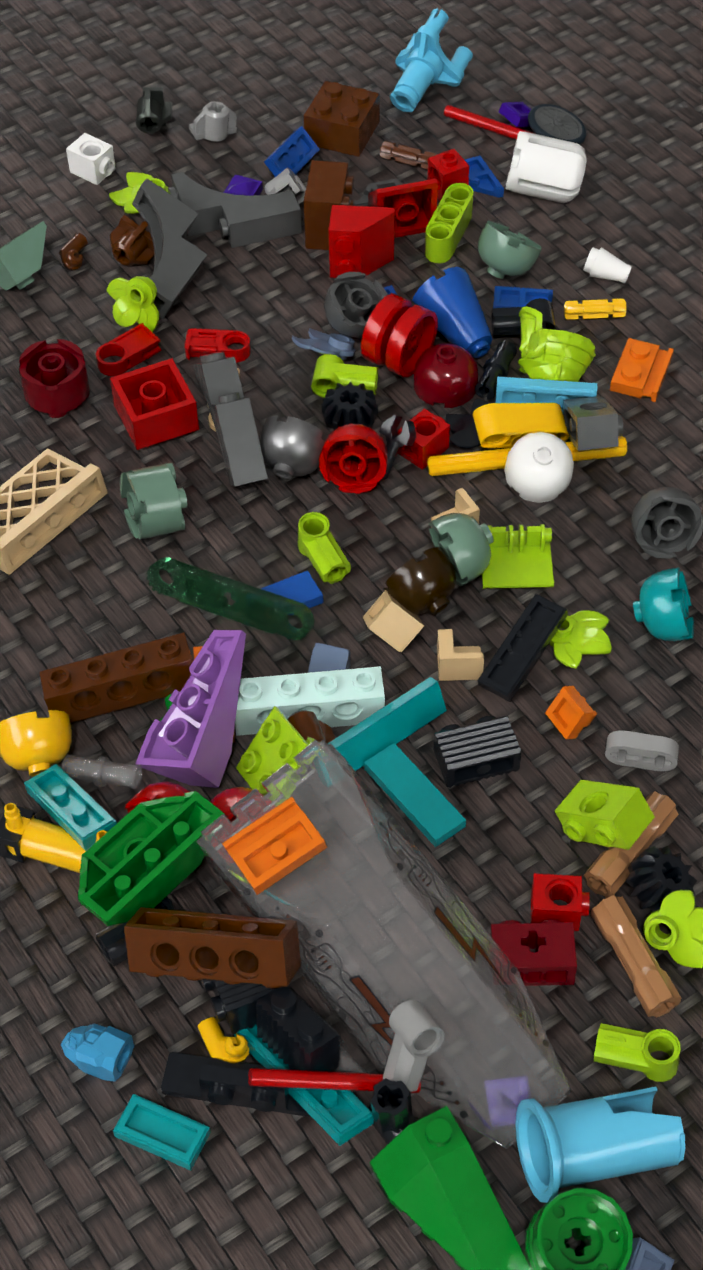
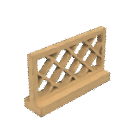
(50, 517)

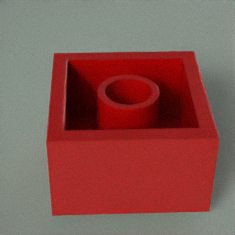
(154, 403)

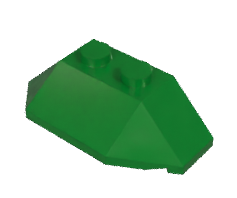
(144, 856)

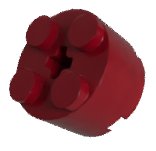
(54, 377)

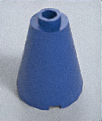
(457, 310)

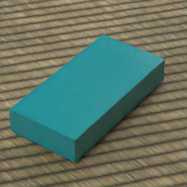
(162, 1132)

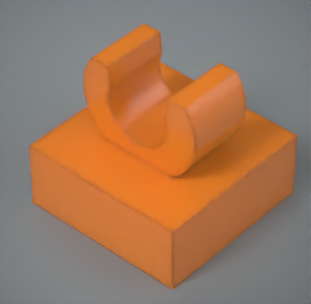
(570, 712)

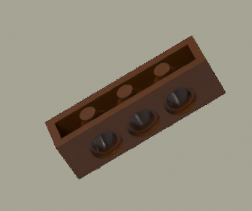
(118, 678)
(184, 942)

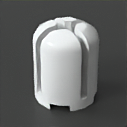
(546, 167)

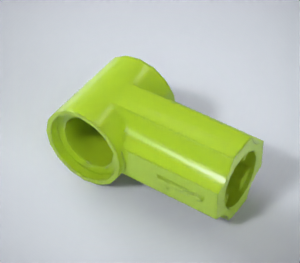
(332, 370)
(321, 548)
(633, 1048)

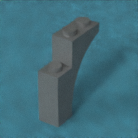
(238, 217)
(175, 257)
(231, 418)

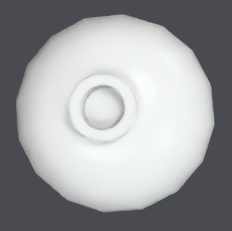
(539, 467)

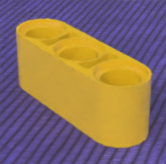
(504, 423)

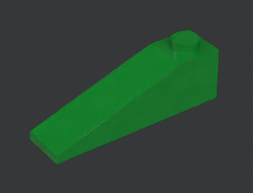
(443, 1190)

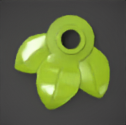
(127, 195)
(134, 301)
(581, 635)
(686, 927)

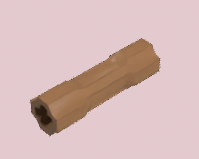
(612, 865)
(649, 981)

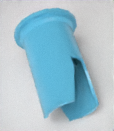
(594, 1140)

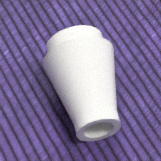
(606, 266)

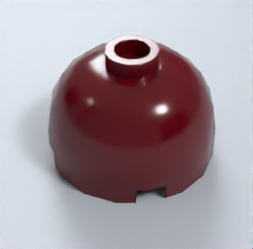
(445, 375)

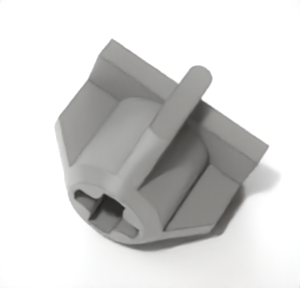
(214, 122)
(285, 182)

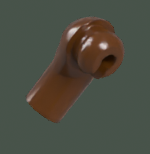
(70, 252)

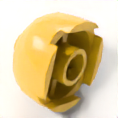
(35, 742)

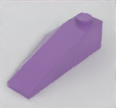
(198, 729)

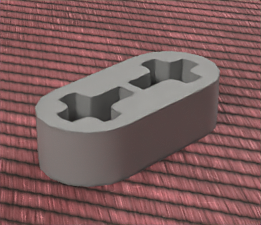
(642, 750)

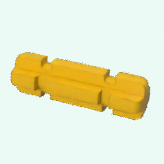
(595, 309)

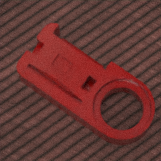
(209, 341)

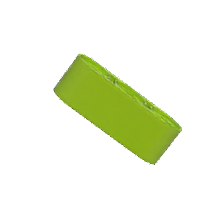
(449, 223)

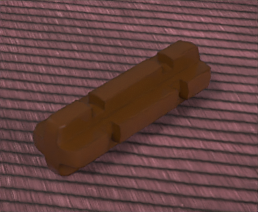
(405, 154)

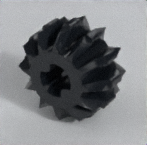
(349, 406)
(656, 875)

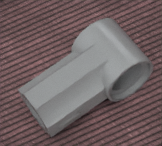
(414, 1040)

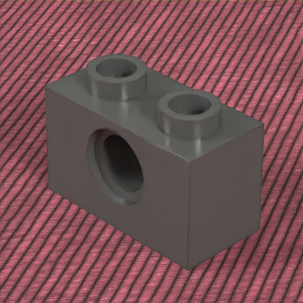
(592, 423)

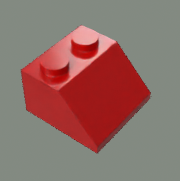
(412, 203)
(360, 238)

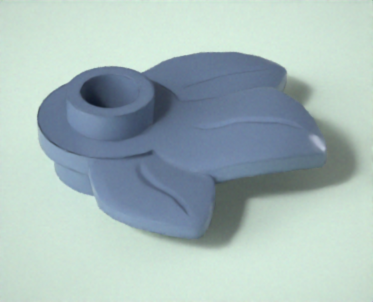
(327, 344)

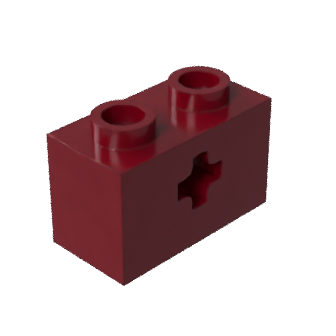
(554, 950)

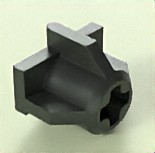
(152, 110)

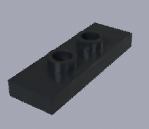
(522, 647)

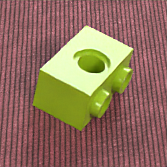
(604, 814)

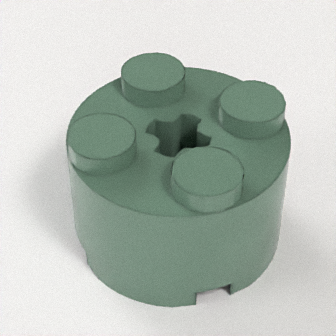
(153, 501)

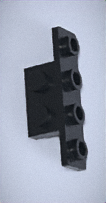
(223, 1084)

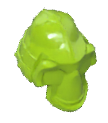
(552, 353)

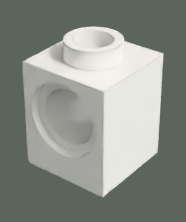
(91, 158)

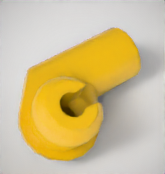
(220, 1046)

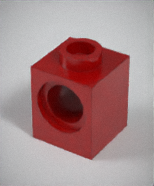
(447, 170)
(430, 440)
(558, 887)

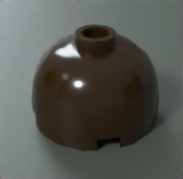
(424, 584)

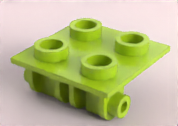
(519, 558)
(271, 749)

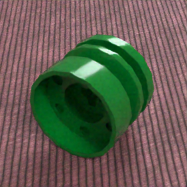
(590, 1218)

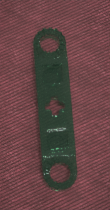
(252, 605)

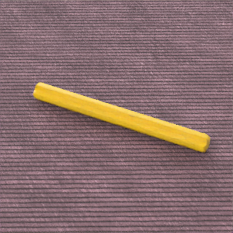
(497, 458)

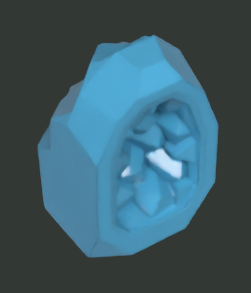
(98, 1050)

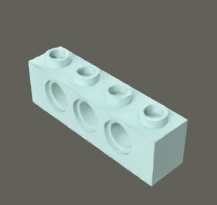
(334, 697)

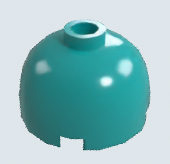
(665, 606)

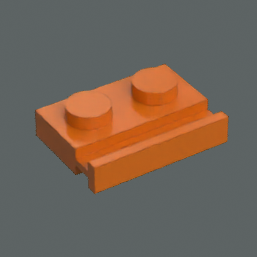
(641, 369)
(274, 845)

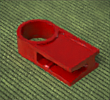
(133, 347)

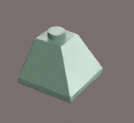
(22, 257)

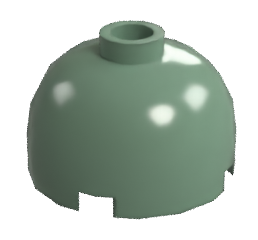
(506, 251)
(464, 544)

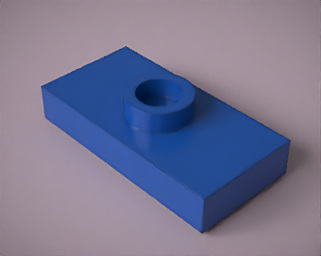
(292, 153)

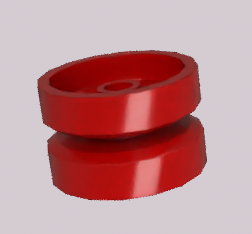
(398, 334)

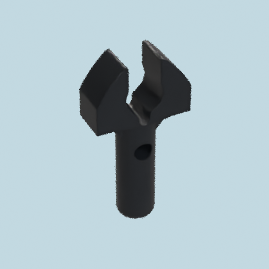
(396, 441)

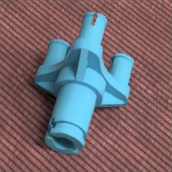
(427, 64)

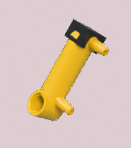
(32, 838)

